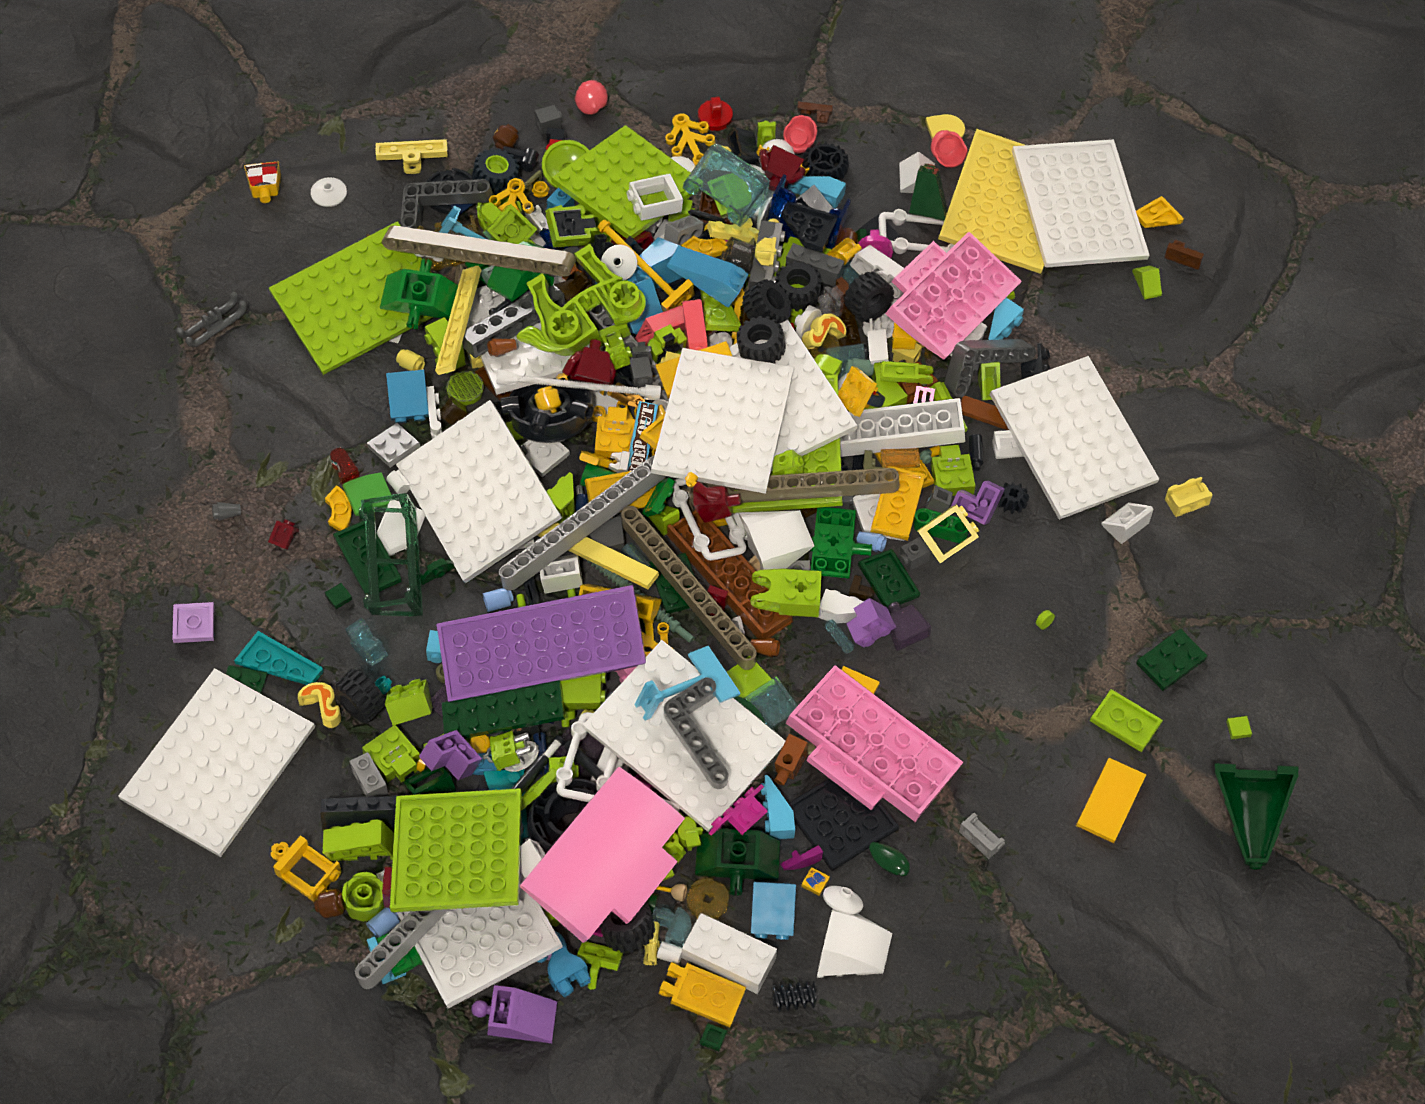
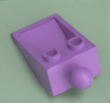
(524, 1018)

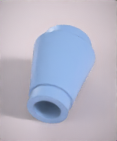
(877, 540)

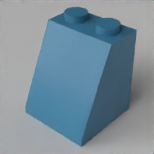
(658, 257)
(652, 306)
(407, 396)
(773, 909)

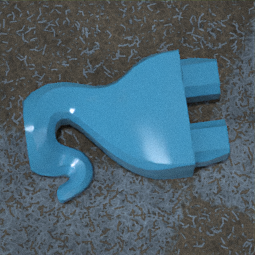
(565, 968)

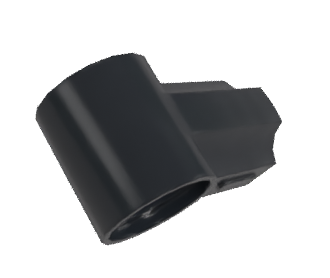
(526, 158)

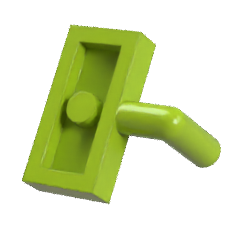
(599, 957)

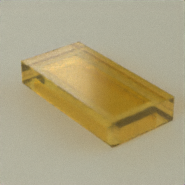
(900, 458)

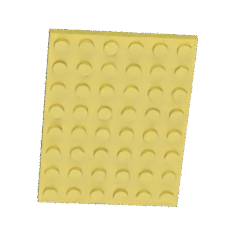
(993, 204)

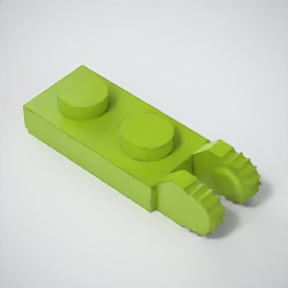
(906, 372)

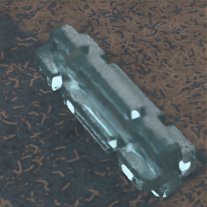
(839, 636)

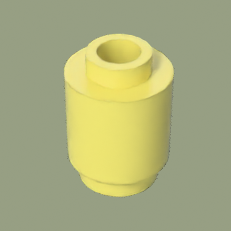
(410, 360)

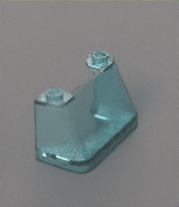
(729, 182)

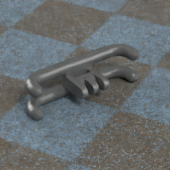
(213, 322)

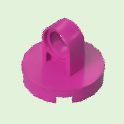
(878, 241)

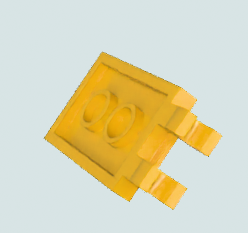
(703, 993)

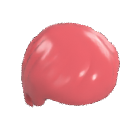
(591, 97)
(800, 133)
(948, 148)

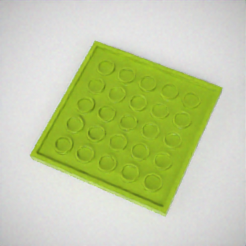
(603, 176)
(456, 850)

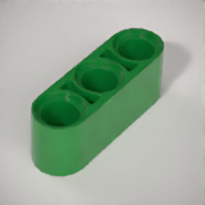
(949, 529)

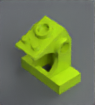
(613, 340)

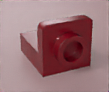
(283, 534)
(719, 595)

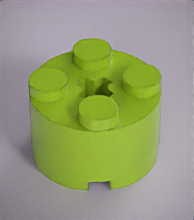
(353, 894)

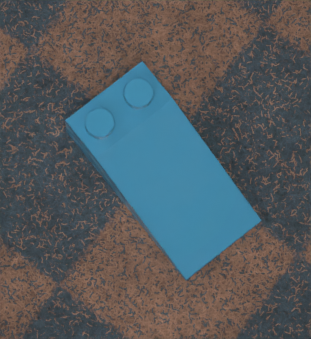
(710, 274)

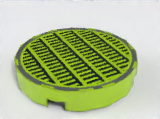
(465, 387)

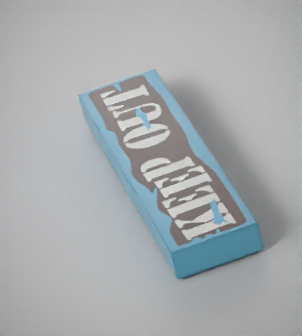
(639, 448)

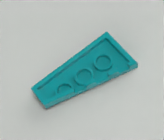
(505, 780)

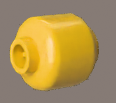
(547, 399)

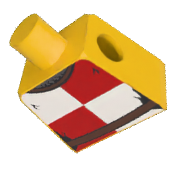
(263, 180)

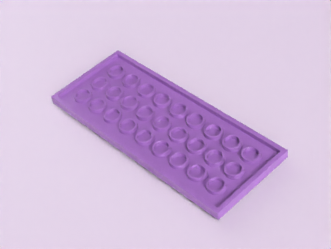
(541, 643)

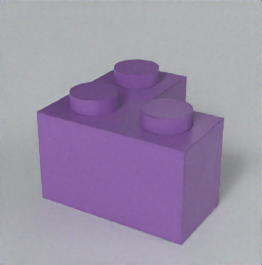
(981, 506)
(871, 623)
(453, 752)

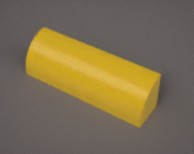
(646, 605)

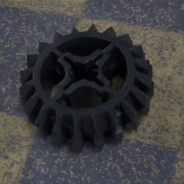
(826, 157)

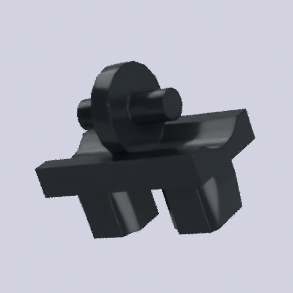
(600, 245)

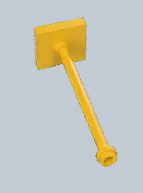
(675, 299)

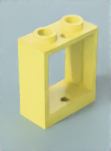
(972, 528)

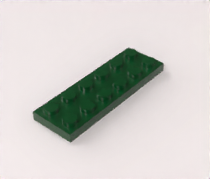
(504, 710)

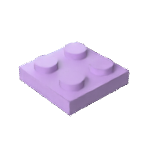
(193, 622)

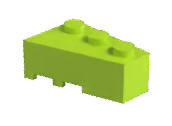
(357, 841)

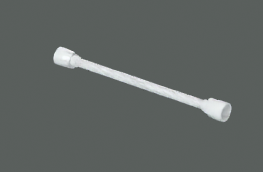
(507, 377)

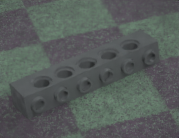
(506, 322)

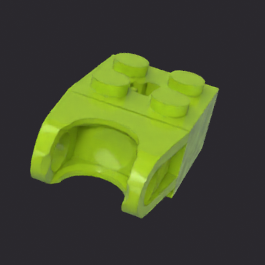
(789, 591)

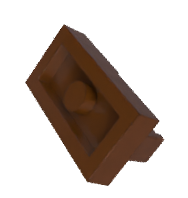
(823, 111)
(1185, 256)

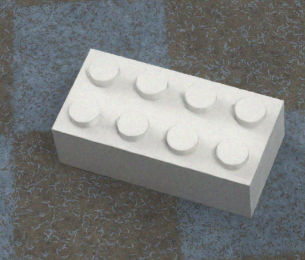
(729, 953)

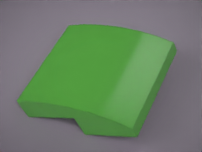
(365, 488)

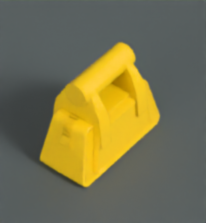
(845, 250)

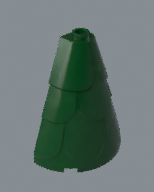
(1256, 807)

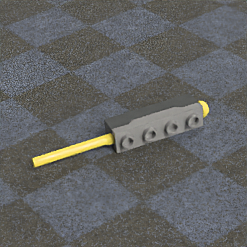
(767, 229)

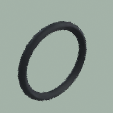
(705, 216)

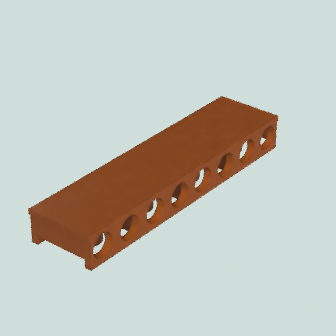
(728, 574)

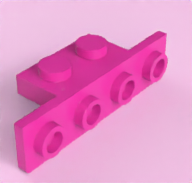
(745, 813)

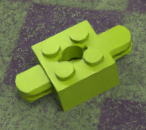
(506, 225)

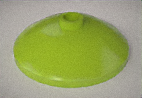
(560, 156)

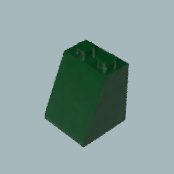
(928, 194)

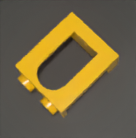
(293, 855)

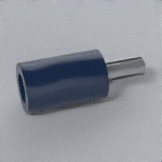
(580, 499)

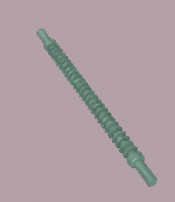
(674, 625)

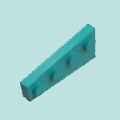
(276, 659)

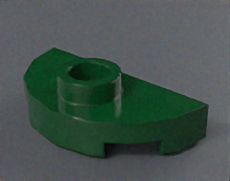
(437, 570)

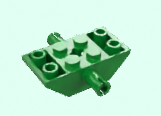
(513, 282)
(419, 293)
(835, 542)

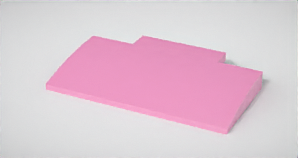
(950, 293)
(871, 746)
(606, 857)

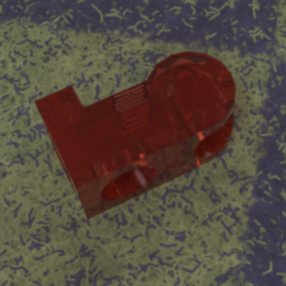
(342, 462)

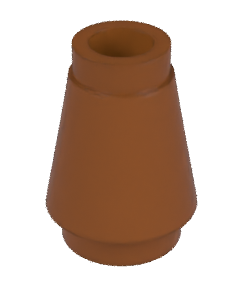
(501, 346)
(767, 646)

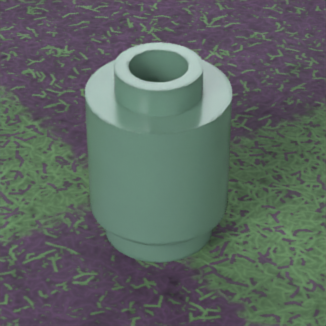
(864, 365)

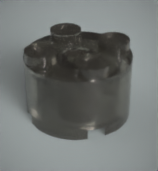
(739, 253)

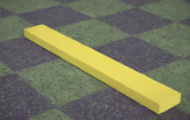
(458, 320)
(612, 560)

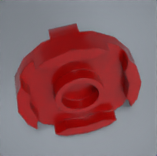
(715, 113)

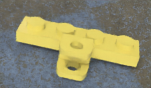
(411, 152)
(725, 231)

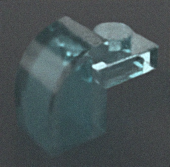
(366, 644)
(678, 924)

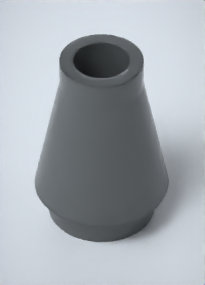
(225, 510)

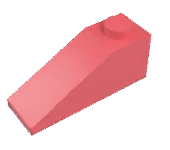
(694, 325)

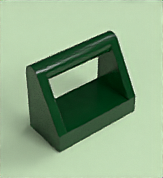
(441, 784)

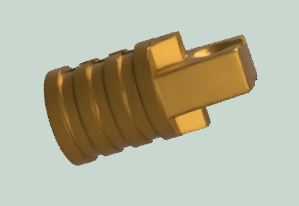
(631, 399)

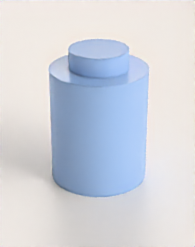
(497, 599)
(383, 922)

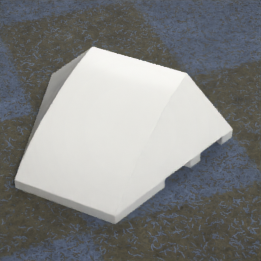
(777, 537)
(853, 946)

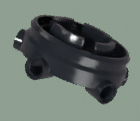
(542, 425)
(553, 808)

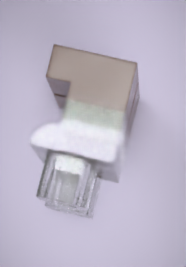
(833, 298)

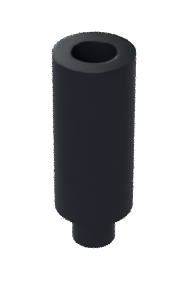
(976, 451)

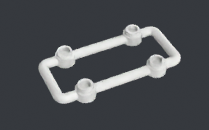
(899, 217)
(701, 541)
(565, 774)

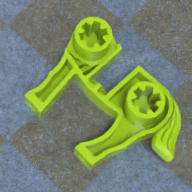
(569, 327)

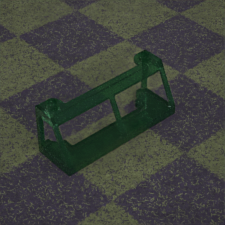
(413, 596)

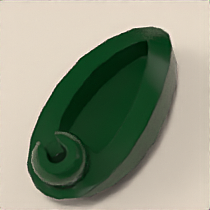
(890, 859)

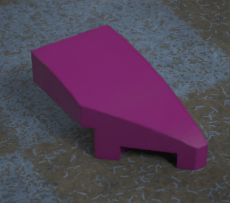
(806, 859)

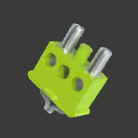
(507, 749)

